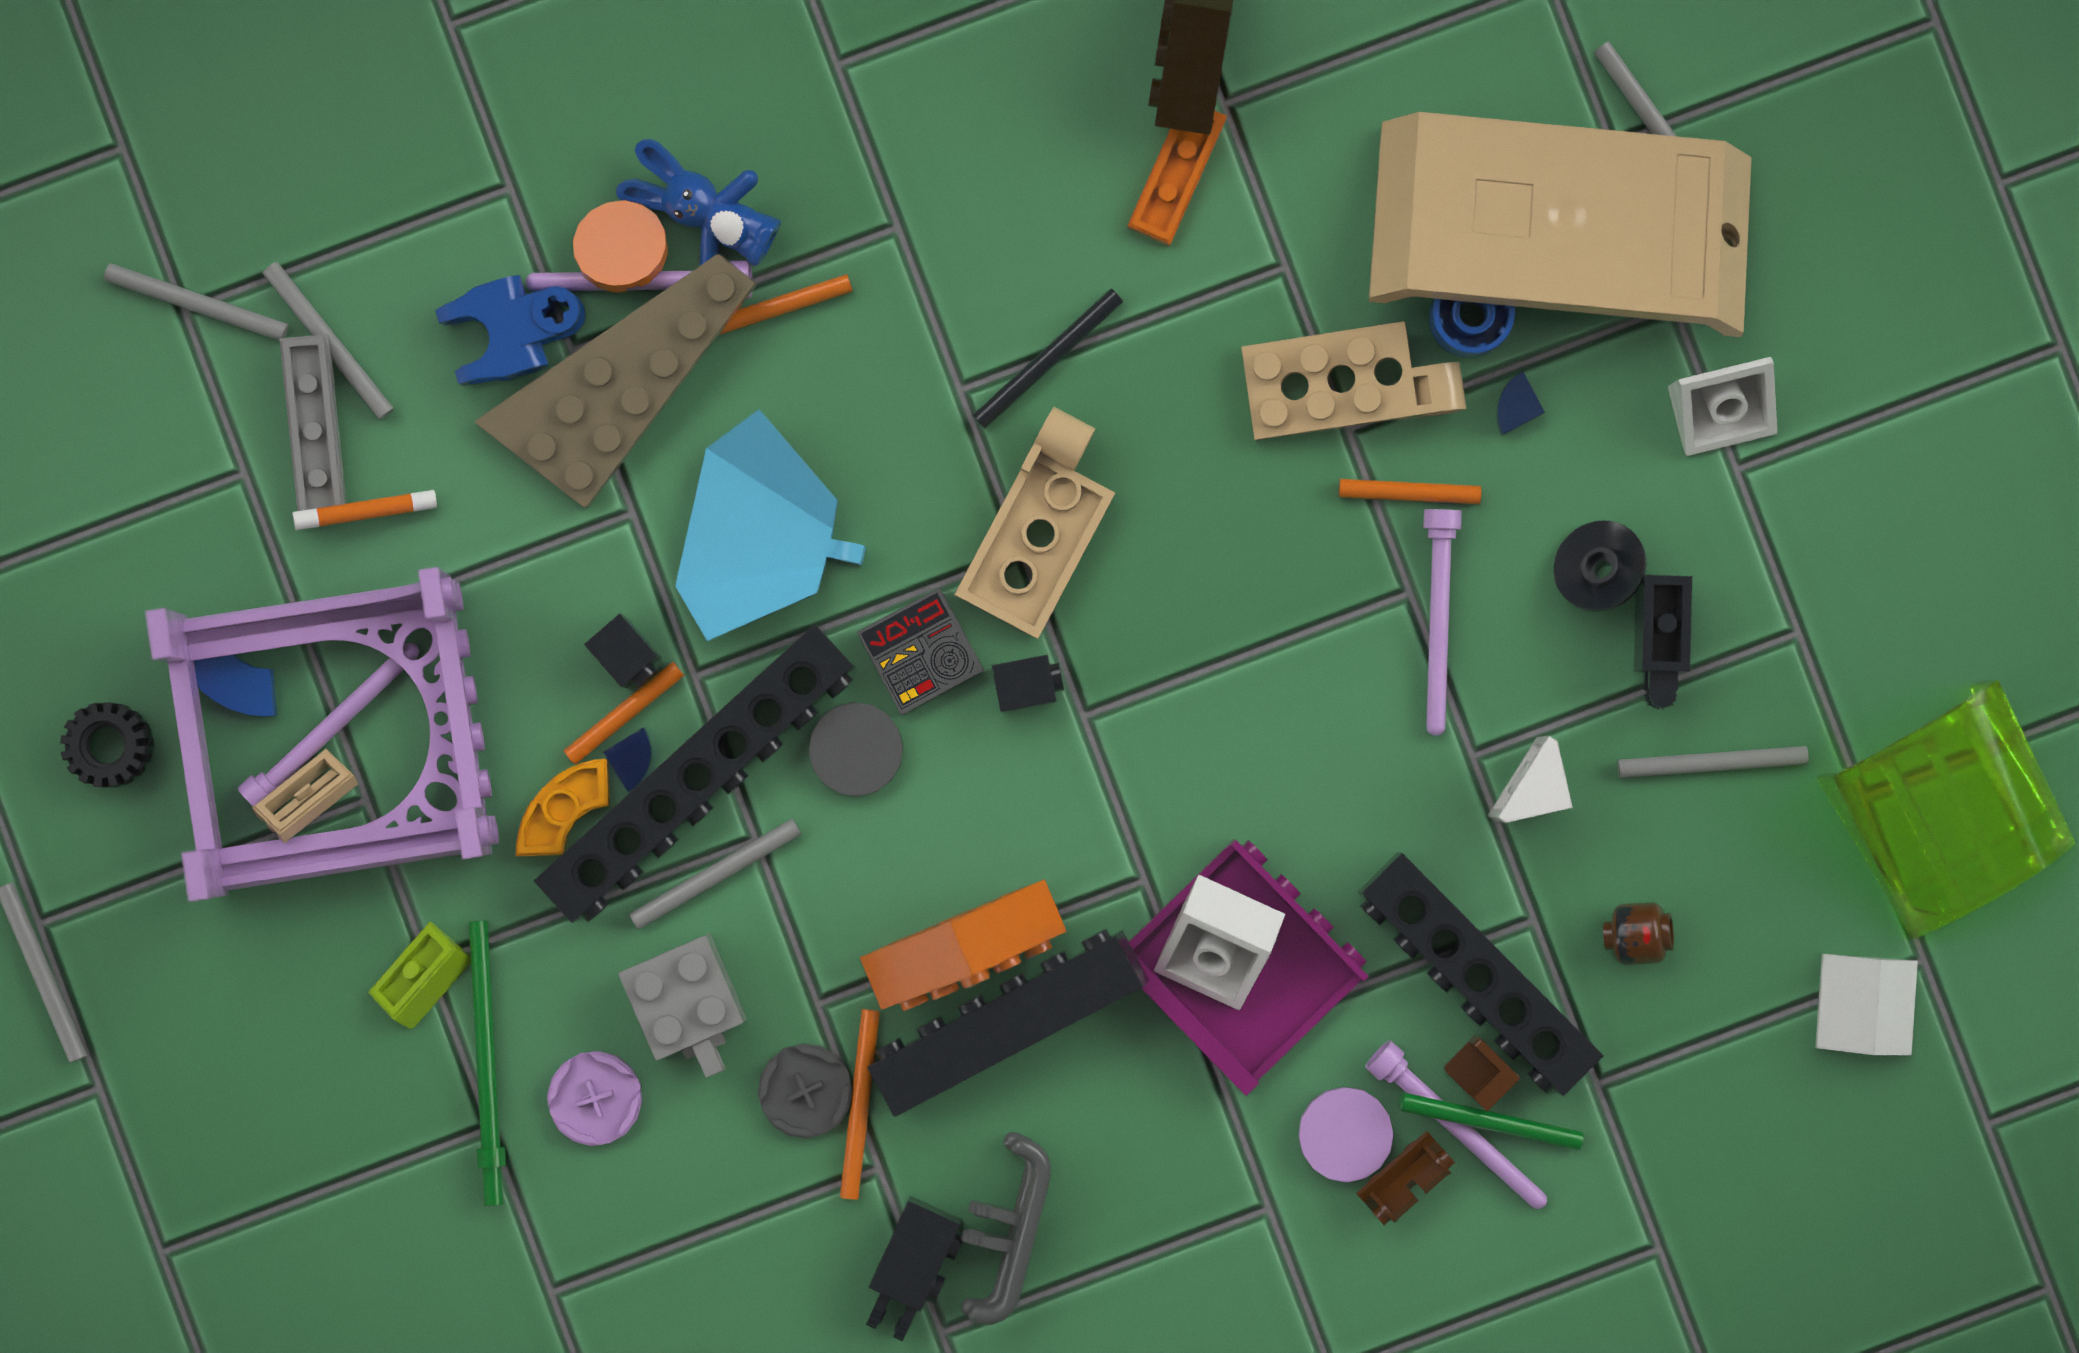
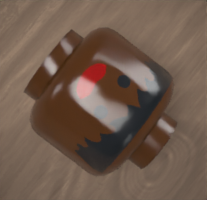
(1639, 933)

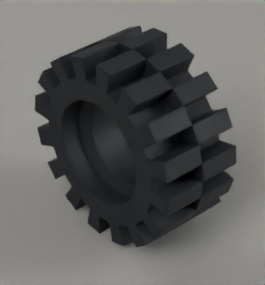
(78, 744)

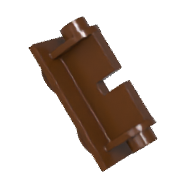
(1420, 1163)

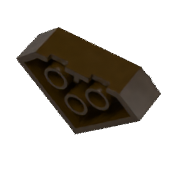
(1192, 57)

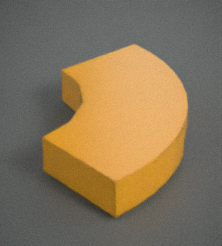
(559, 807)

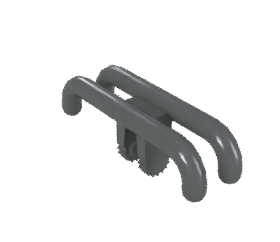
(1021, 1234)

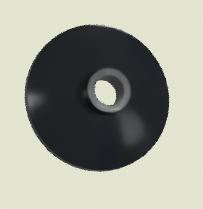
(1589, 550)

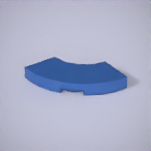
(237, 685)

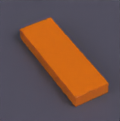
(1173, 182)

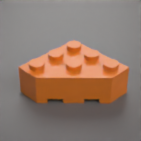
(964, 948)

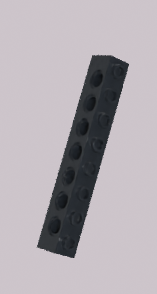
(564, 878)

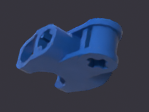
(516, 327)

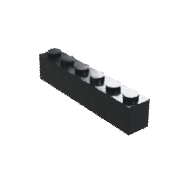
(1007, 1023)

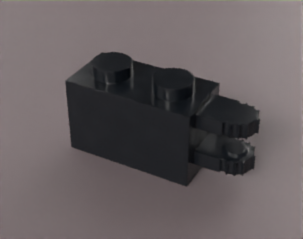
(1662, 635)
(913, 1261)

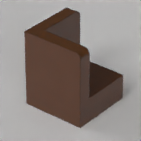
(1481, 1072)

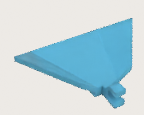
(756, 530)

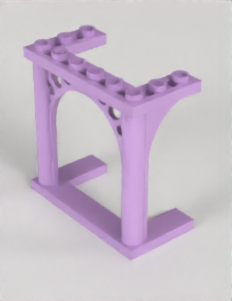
(425, 604)

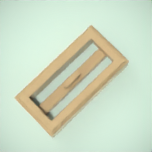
(309, 800)

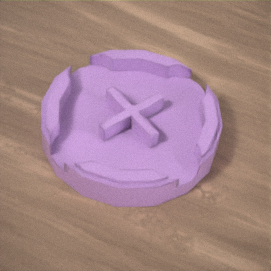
(595, 1098)
(1345, 1134)

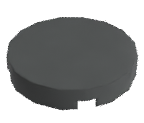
(855, 749)
(805, 1090)

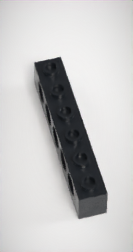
(1572, 1052)

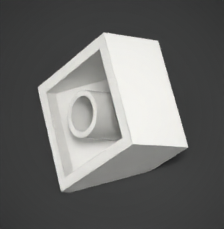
(1219, 942)

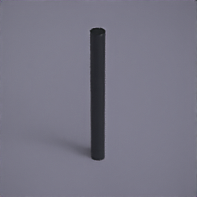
(1048, 358)

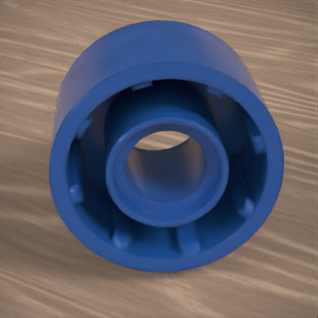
(1465, 340)

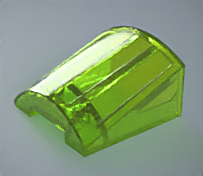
(1952, 812)

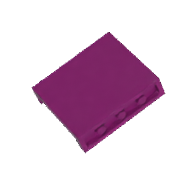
(1291, 994)

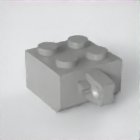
(685, 1002)

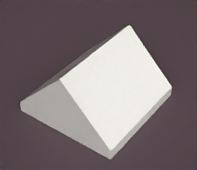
(1725, 406)
(1536, 785)
(1866, 1005)

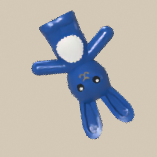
(694, 203)

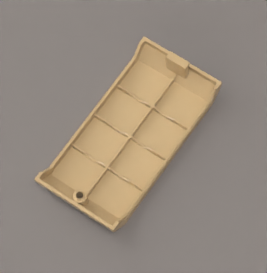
(1561, 219)

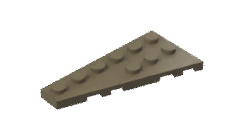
(603, 398)

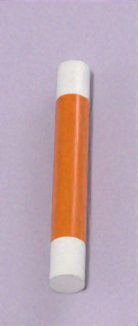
(364, 510)

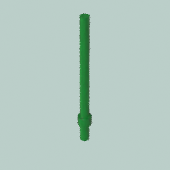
(490, 1155)

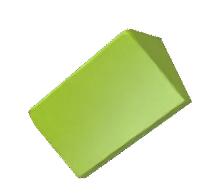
(420, 976)

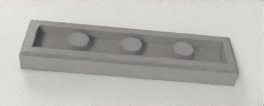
(313, 421)

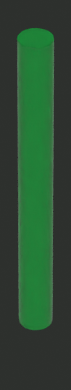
(1490, 1121)

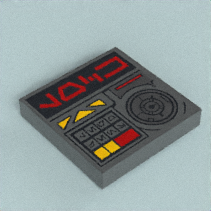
(920, 651)

